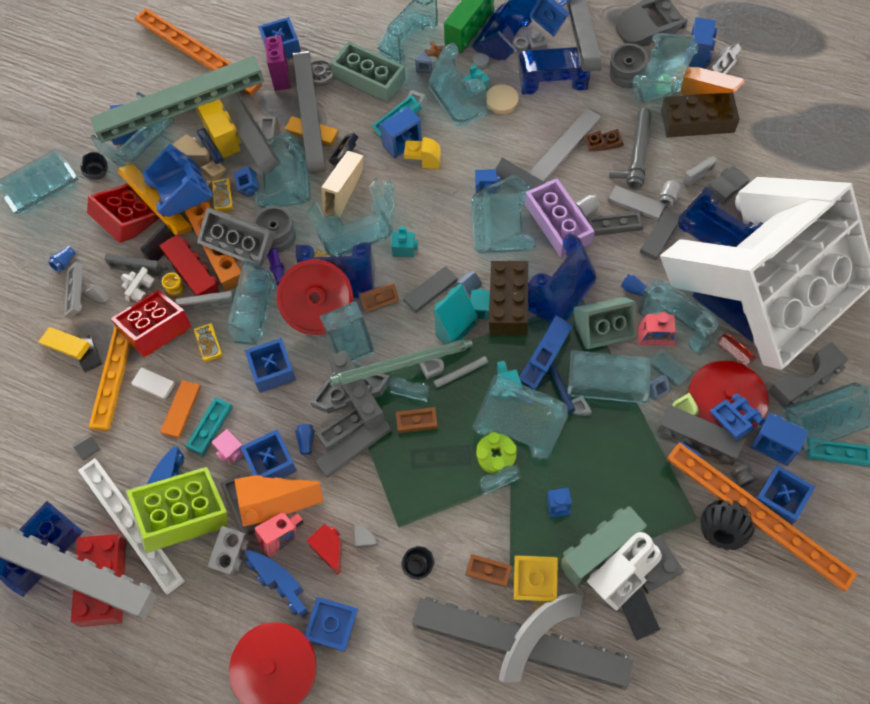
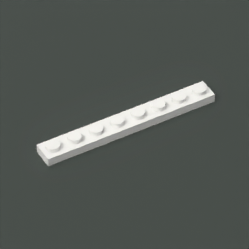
(121, 513)

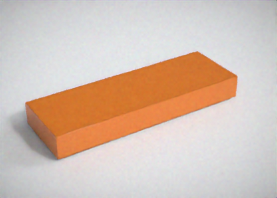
(180, 409)

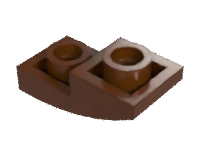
(606, 141)

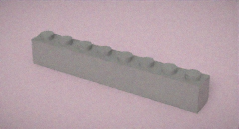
(76, 574)

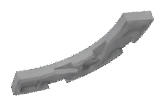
(533, 629)

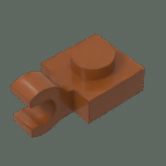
(434, 50)

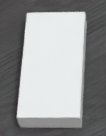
(153, 383)

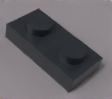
(347, 144)

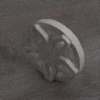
(320, 71)

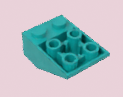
(454, 316)

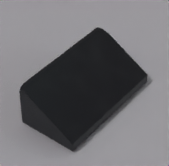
(151, 249)
(640, 616)

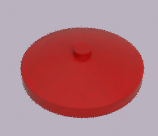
(311, 291)
(720, 382)
(273, 665)

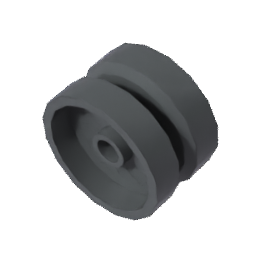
(627, 62)
(279, 221)

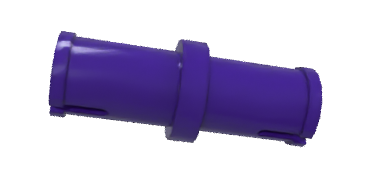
(276, 265)

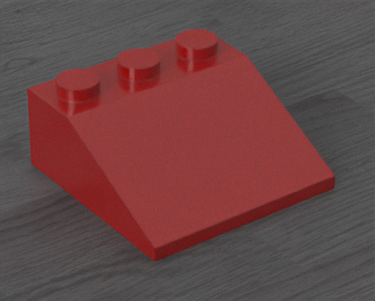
(121, 212)
(151, 323)

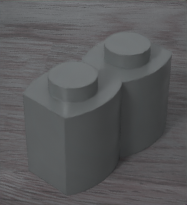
(728, 184)

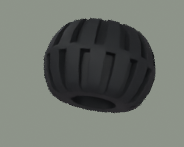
(727, 525)

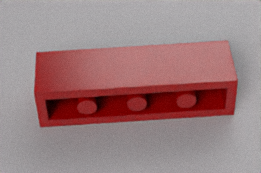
(189, 267)

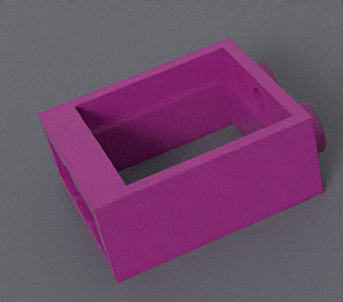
(277, 63)

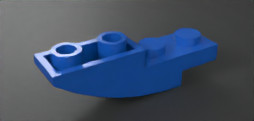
(545, 352)
(168, 466)
(275, 575)

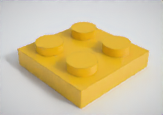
(535, 578)

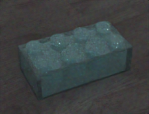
(609, 376)

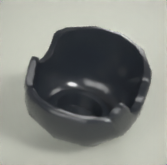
(94, 166)
(417, 562)

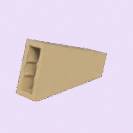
(341, 184)

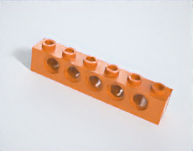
(228, 277)

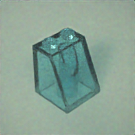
(347, 331)

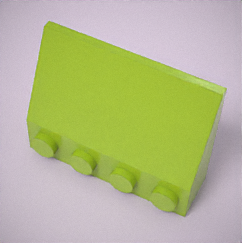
(177, 509)

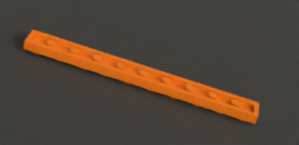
(185, 43)
(763, 517)

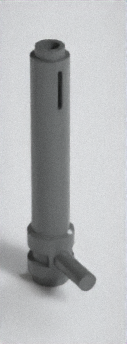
(637, 169)

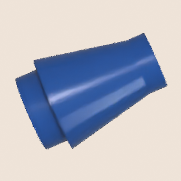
(61, 259)
(633, 285)
(305, 438)

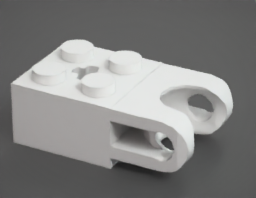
(625, 570)

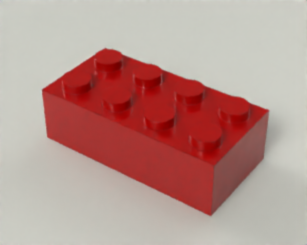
(106, 552)

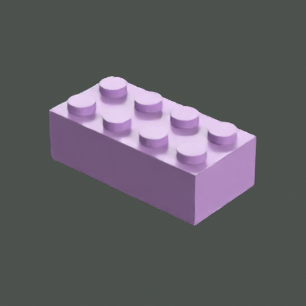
(557, 215)

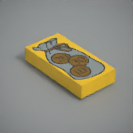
(222, 195)
(208, 343)

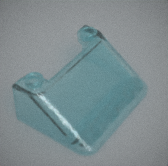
(498, 217)

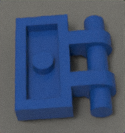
(732, 420)

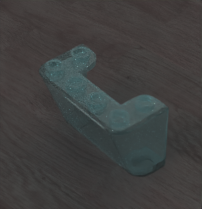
(663, 297)

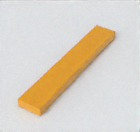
(151, 197)
(110, 382)

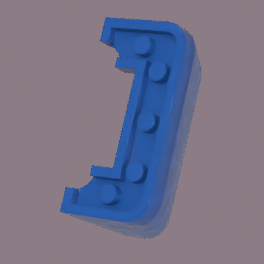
(176, 181)

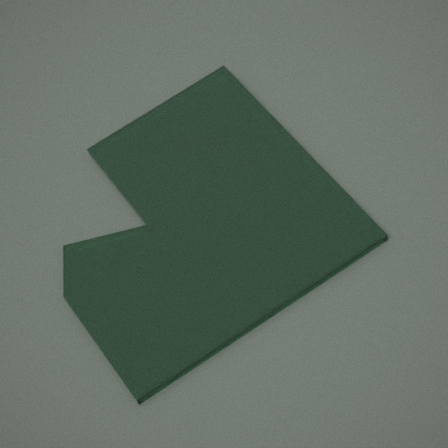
(602, 457)

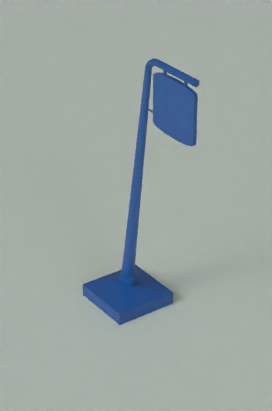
(550, 14)

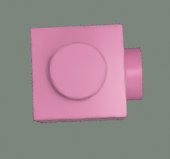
(228, 447)

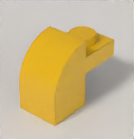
(425, 150)

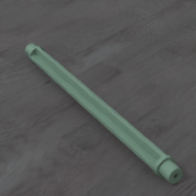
(399, 362)

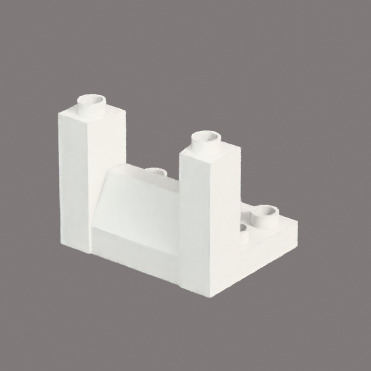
(791, 271)

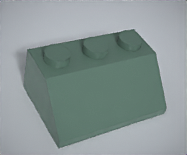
(606, 322)

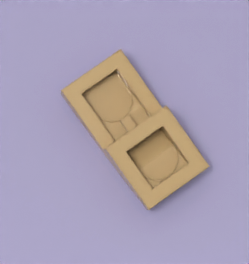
(212, 172)

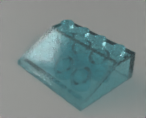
(37, 181)

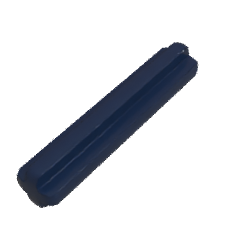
(210, 146)

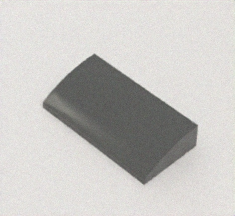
(235, 237)

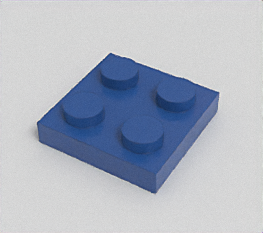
(331, 624)

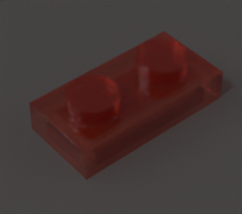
(731, 345)

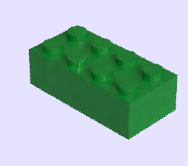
(466, 22)

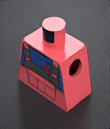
(657, 330)
(277, 533)

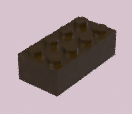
(699, 114)
(508, 298)

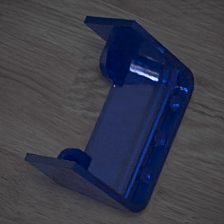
(502, 27)

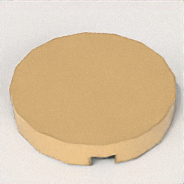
(502, 99)

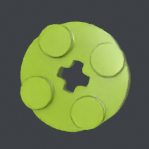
(495, 442)

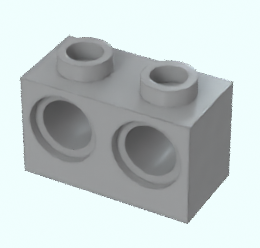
(224, 548)

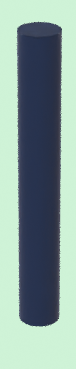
(561, 388)

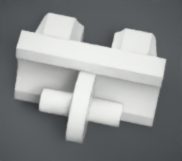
(133, 291)

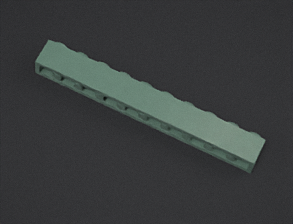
(177, 99)

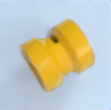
(173, 284)

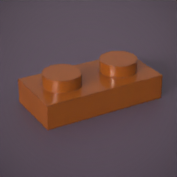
(379, 297)
(416, 420)
(488, 570)

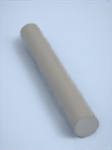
(460, 372)

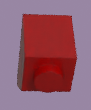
(327, 546)

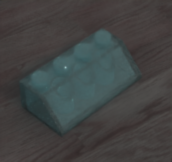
(250, 304)
(832, 414)

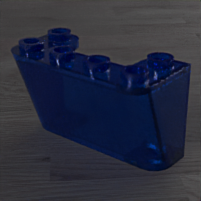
(551, 65)

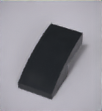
(91, 358)

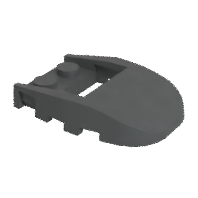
(638, 28)

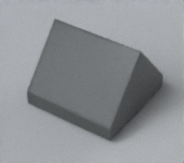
(86, 446)

